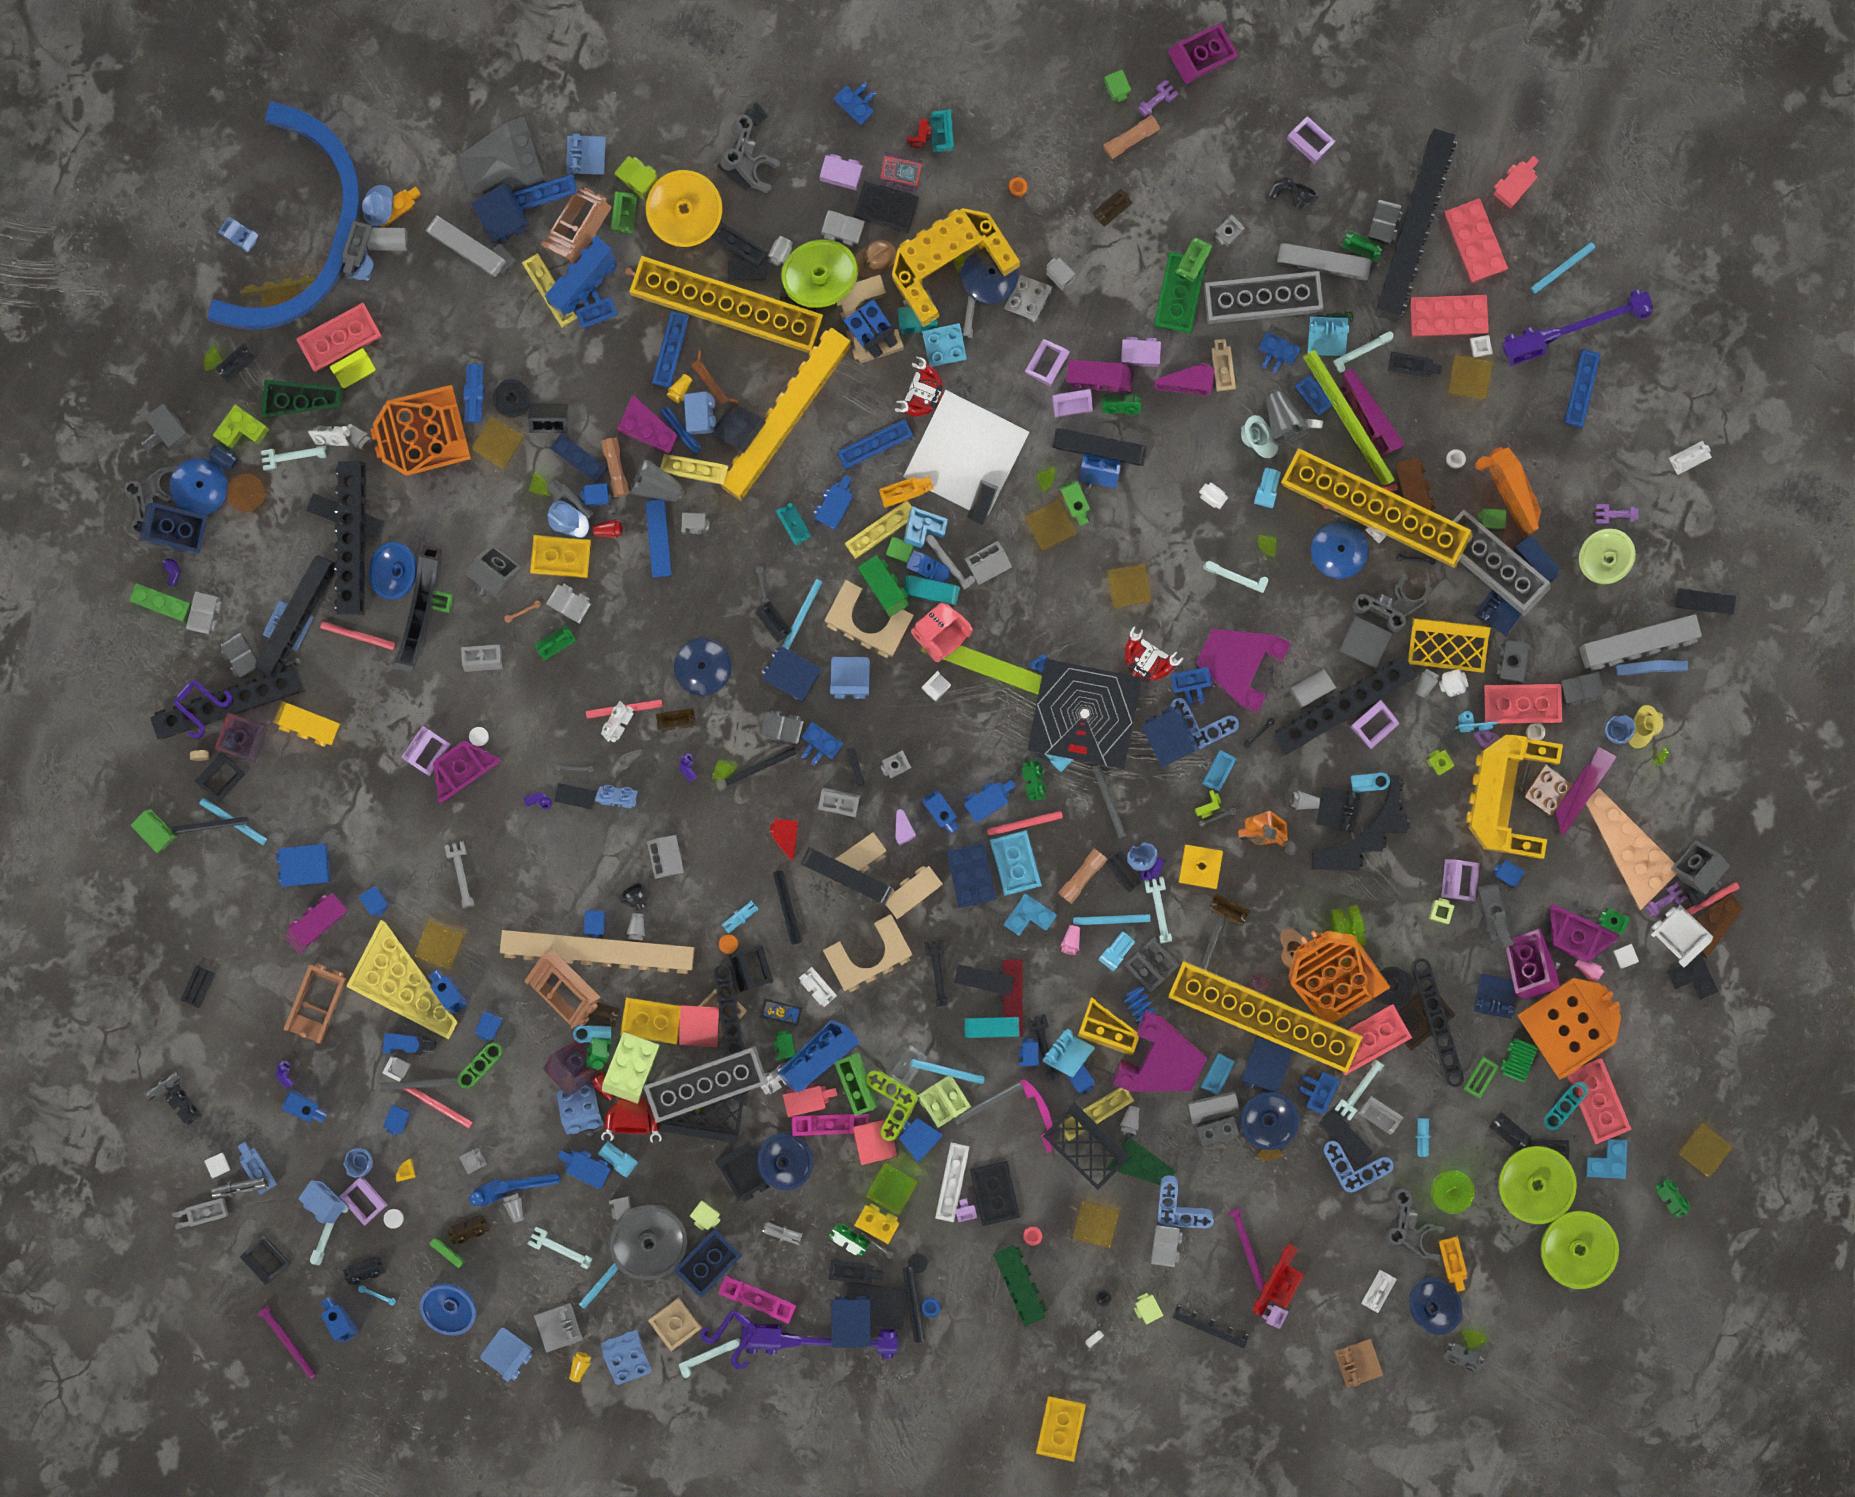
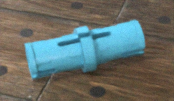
(740, 917)

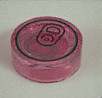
(1259, 983)

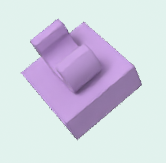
(965, 1212)
(1276, 1317)

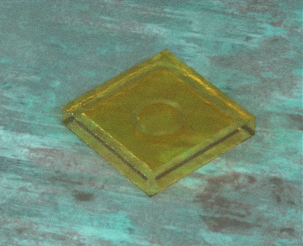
(1470, 377)
(497, 442)
(1050, 525)
(1129, 586)
(439, 945)
(1705, 1150)
(1095, 1224)

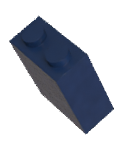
(500, 214)
(1537, 558)
(791, 673)
(1169, 736)
(1266, 1065)
(850, 1322)

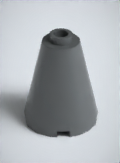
(1284, 418)
(655, 483)

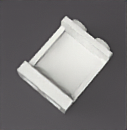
(1682, 934)

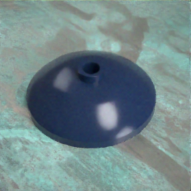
(982, 285)
(706, 680)
(1278, 1131)
(795, 1157)
(1443, 1302)

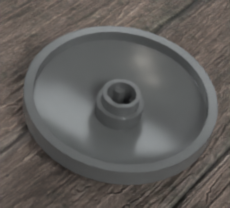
(648, 1242)

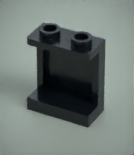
(742, 1172)

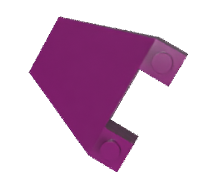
(1235, 659)
(1169, 1063)

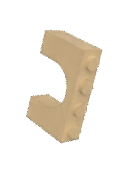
(861, 293)
(884, 641)
(895, 952)

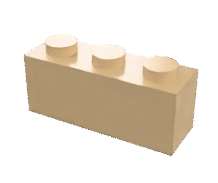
(863, 853)
(913, 891)

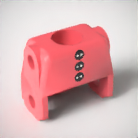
(941, 631)

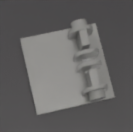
(1028, 298)
(558, 1327)

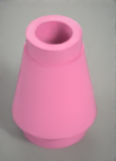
(1070, 943)
(1590, 970)

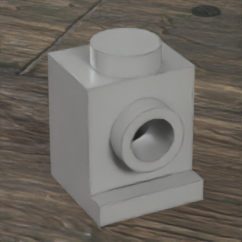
(1224, 238)
(694, 522)
(903, 766)
(473, 1160)
(620, 1207)

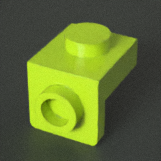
(1440, 761)
(1206, 810)

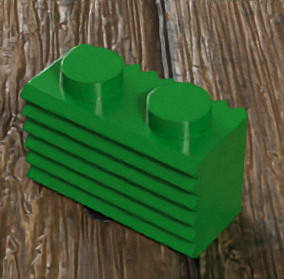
(1519, 1060)

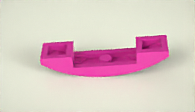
(1030, 1091)
(827, 1124)
(757, 1299)

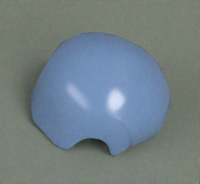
(1620, 729)
(1142, 857)
(358, 1162)

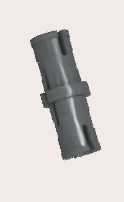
(163, 1087)

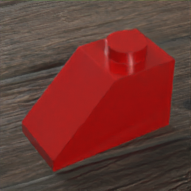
(785, 835)

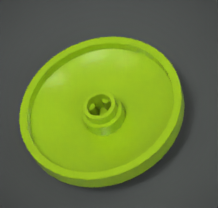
(819, 273)
(1537, 1185)
(1579, 1250)

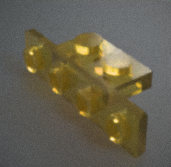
(278, 293)

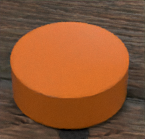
(1017, 187)
(728, 944)

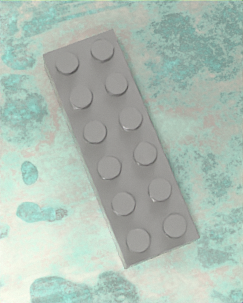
(1263, 297)
(1501, 567)
(1641, 641)
(705, 1084)

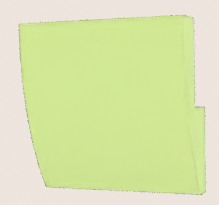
(943, 1101)

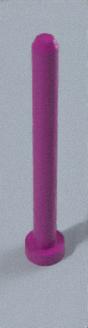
(1247, 1247)
(287, 1342)

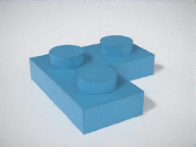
(923, 522)
(1028, 910)
(1613, 1165)

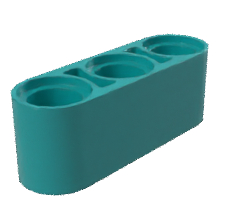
(931, 590)
(991, 1027)
(1558, 1110)

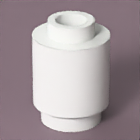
(1213, 495)

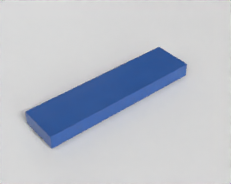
(546, 192)
(670, 349)
(1582, 388)
(875, 444)
(658, 538)

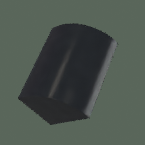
(548, 418)
(982, 502)

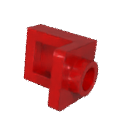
(924, 132)

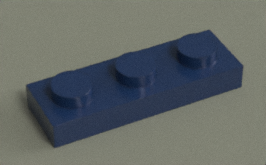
(578, 458)

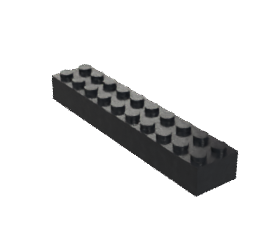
(1415, 223)

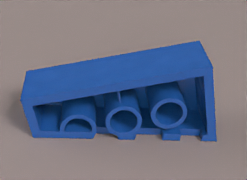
(582, 277)
(818, 1055)

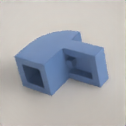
(238, 234)

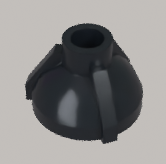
(1303, 195)
(634, 896)

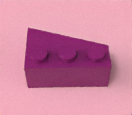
(1100, 375)
(646, 427)
(315, 922)

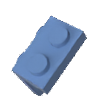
(850, 677)
(579, 1110)
(506, 1354)
(625, 1357)

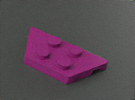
(460, 768)
(1577, 935)

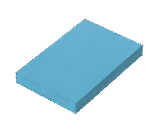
(1015, 863)

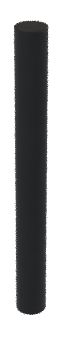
(760, 766)
(210, 825)

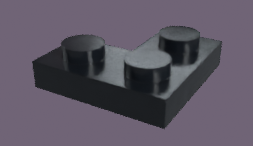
(1694, 972)

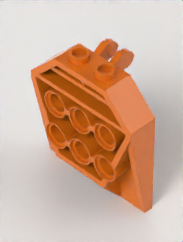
(445, 415)
(1513, 488)
(1326, 952)
(1600, 1015)

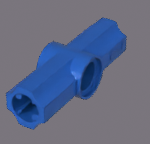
(474, 393)

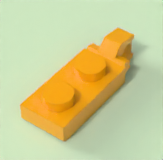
(402, 203)
(905, 490)
(1453, 1262)

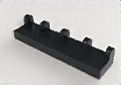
(1208, 1328)

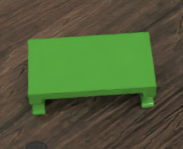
(624, 213)
(1193, 259)
(153, 830)

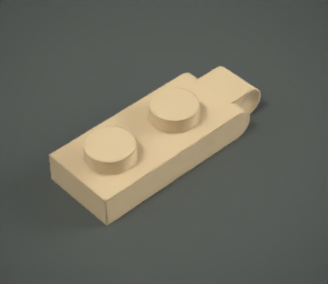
(1223, 366)

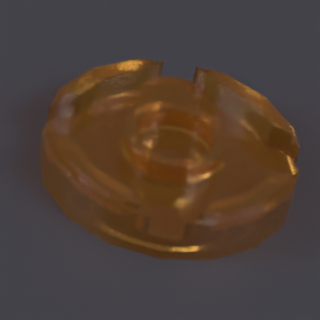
(246, 492)

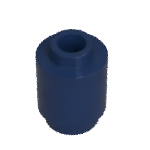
(223, 456)

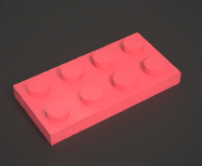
(1475, 240)
(1449, 315)
(339, 337)
(1523, 703)
(1379, 1035)
(1601, 1106)

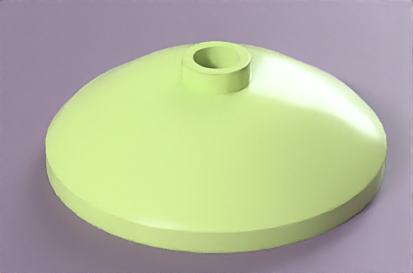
(1601, 548)

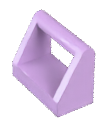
(1304, 146)
(1056, 367)
(1072, 403)
(1367, 716)
(418, 745)
(903, 828)
(1452, 880)
(373, 1196)

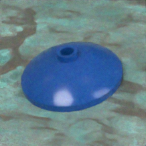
(195, 499)
(1336, 563)
(386, 568)
(442, 1314)

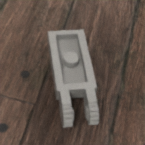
(202, 1213)

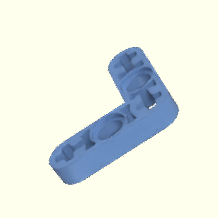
(1652, 666)
(1195, 729)
(1350, 1173)
(1175, 1213)

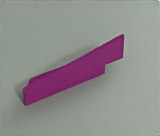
(1370, 415)
(1583, 788)

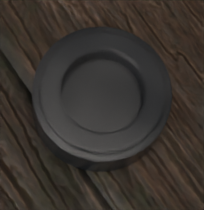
(919, 1263)

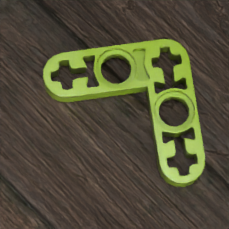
(900, 1103)

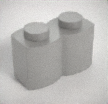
(842, 228)
(1060, 273)
(568, 603)
(203, 613)
(1165, 1245)

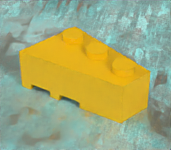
(305, 723)
(1107, 1030)

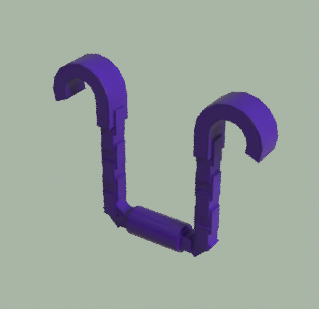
(185, 691)
(745, 1322)

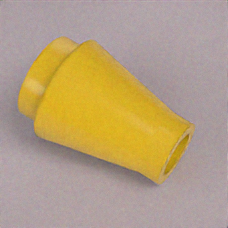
(679, 388)
(579, 1366)

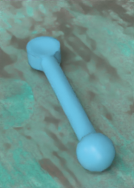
(362, 1288)

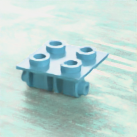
(1328, 335)
(944, 345)
(1466, 723)
(1068, 1053)

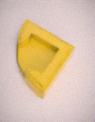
(405, 1171)

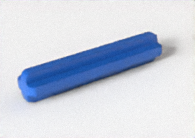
(678, 427)
(533, 1182)

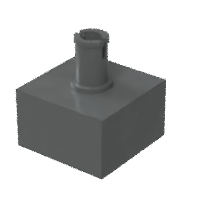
(166, 429)
(492, 571)
(1701, 868)

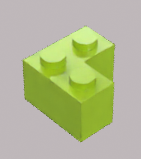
(637, 176)
(239, 423)

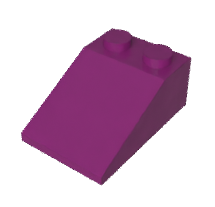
(1202, 53)
(1192, 380)
(1531, 965)

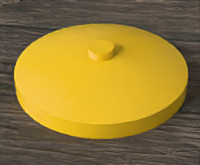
(683, 208)

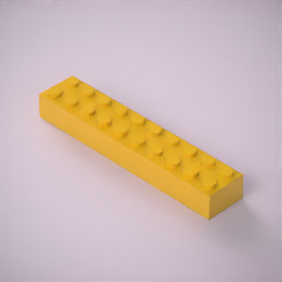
(726, 304)
(787, 412)
(1377, 508)
(1265, 1016)

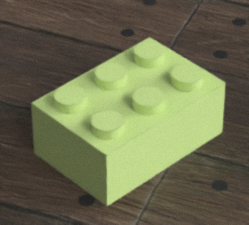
(630, 1067)

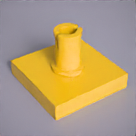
(1200, 866)

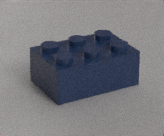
(173, 528)
(971, 875)
(708, 1262)

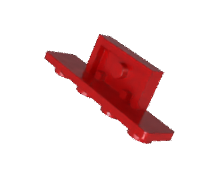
(1282, 1283)

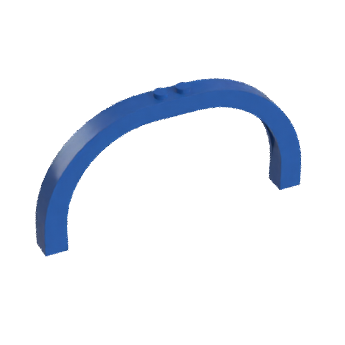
(291, 310)

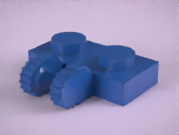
(854, 104)
(595, 312)
(1278, 348)
(1313, 395)
(1192, 680)
(822, 741)
(1322, 1092)

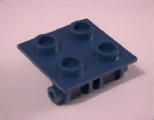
(1498, 613)
(1495, 996)

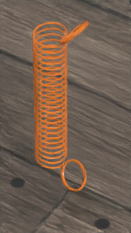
(699, 355)

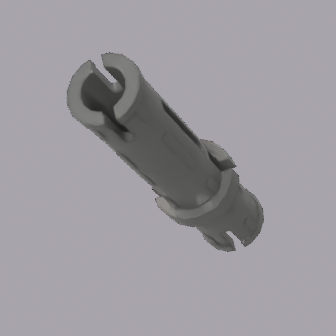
(232, 1189)

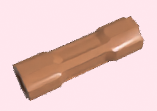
(1126, 140)
(618, 480)
(1091, 865)

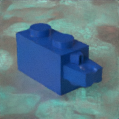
(835, 504)
(989, 800)
(585, 1168)

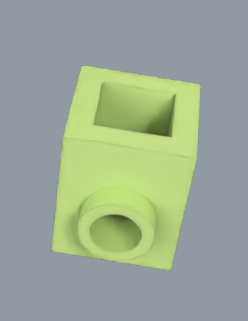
(1441, 911)
(705, 1216)
(1147, 1308)

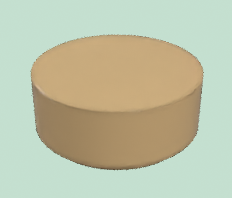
(199, 755)

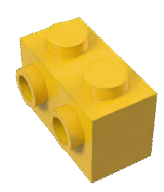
(877, 1223)

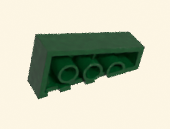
(292, 398)
(1019, 1285)

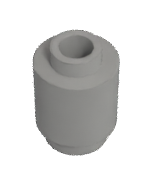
(780, 251)

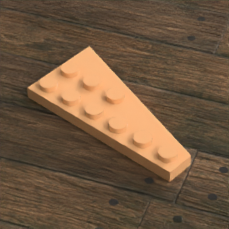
(1635, 854)

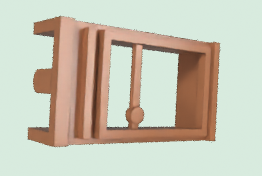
(571, 249)
(538, 977)
(304, 1026)

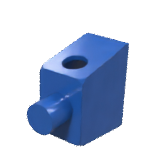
(935, 805)
(451, 998)
(295, 1102)
(918, 1137)
(341, 1328)

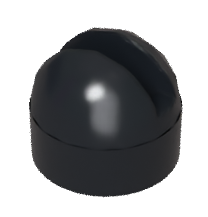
(1102, 1294)

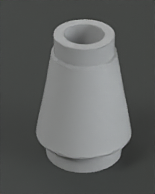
(359, 438)
(1426, 683)
(1304, 801)
(636, 928)
(1130, 1121)
(513, 1206)

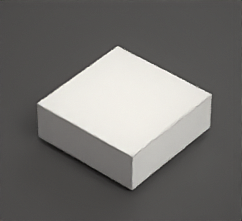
(1481, 346)
(1625, 956)
(217, 1165)

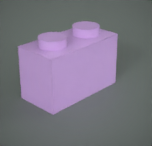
(841, 172)
(1140, 352)

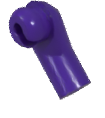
(173, 570)
(685, 767)
(539, 799)
(1154, 871)
(282, 1074)

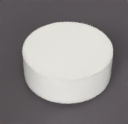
(1314, 423)
(1455, 459)
(1535, 731)
(478, 736)
(393, 1218)
(1094, 1339)

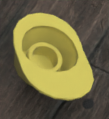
(1648, 724)

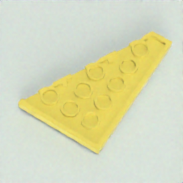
(395, 981)

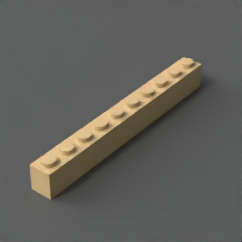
(598, 950)

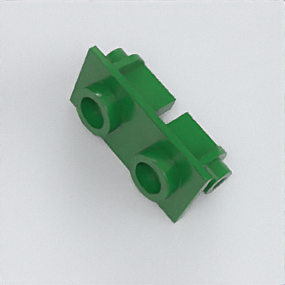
(1362, 246)
(1130, 405)
(555, 642)
(1037, 789)
(1670, 1191)
(842, 1234)

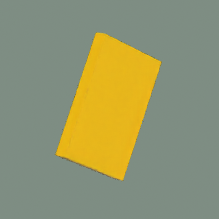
(560, 556)
(651, 1020)
(1060, 1428)

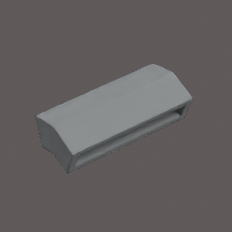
(1213, 1107)

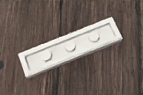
(952, 1182)

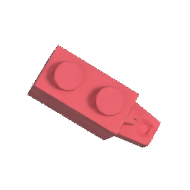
(1517, 182)
(808, 1100)

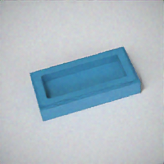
(1219, 771)
(1217, 1074)

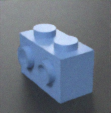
(699, 413)
(322, 1202)

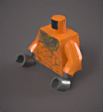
(1267, 829)

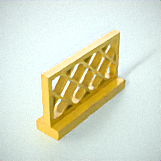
(1454, 628)

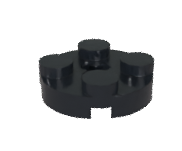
(503, 391)
(1401, 992)

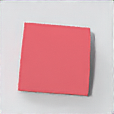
(699, 1026)
(871, 1145)

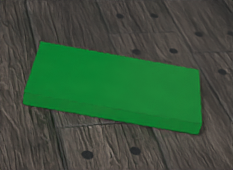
(1178, 297)

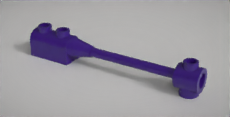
(1533, 343)
(773, 1339)

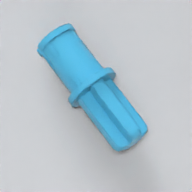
(1423, 1137)

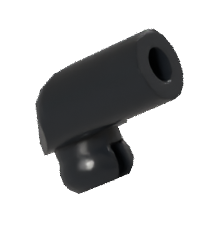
(1285, 183)

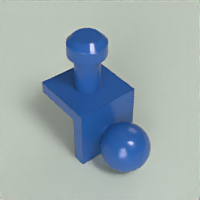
(488, 1193)

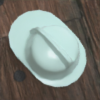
(1259, 436)

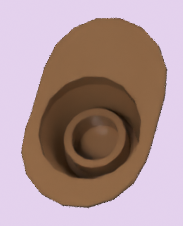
(875, 258)
(1290, 941)

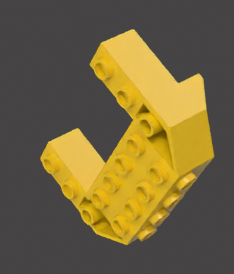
(941, 245)
(1495, 791)

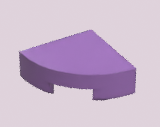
(1486, 738)

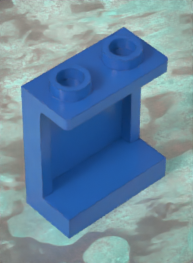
(303, 865)

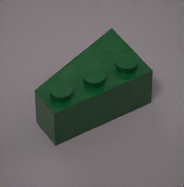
(1142, 1164)

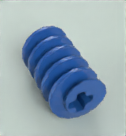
(1138, 1004)

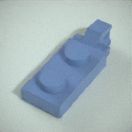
(255, 1165)

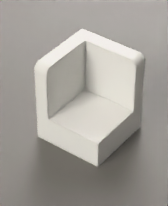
(936, 686)
(396, 1068)

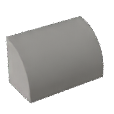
(388, 239)
(988, 562)
(1312, 688)
(665, 856)

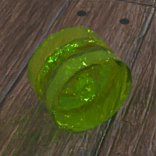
(1352, 925)
(1462, 1187)

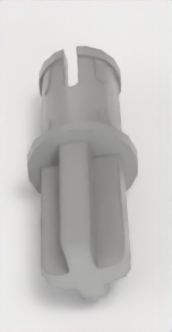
(782, 1233)

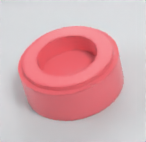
(1032, 1235)

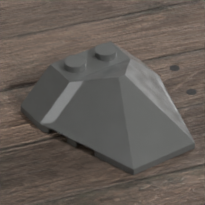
(502, 158)

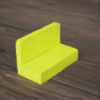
(353, 368)

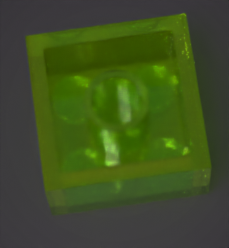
(891, 1188)

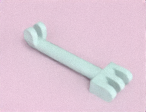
(1383, 339)
(319, 450)
(1215, 568)
(1155, 889)
(1348, 1106)
(542, 1240)
(318, 1255)
(685, 1366)

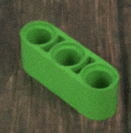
(472, 1070)

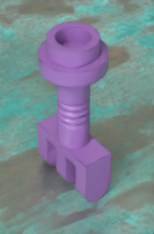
(1145, 108)
(1606, 514)
(1653, 908)

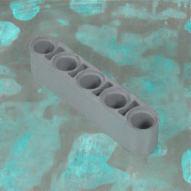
(465, 246)
(1324, 261)

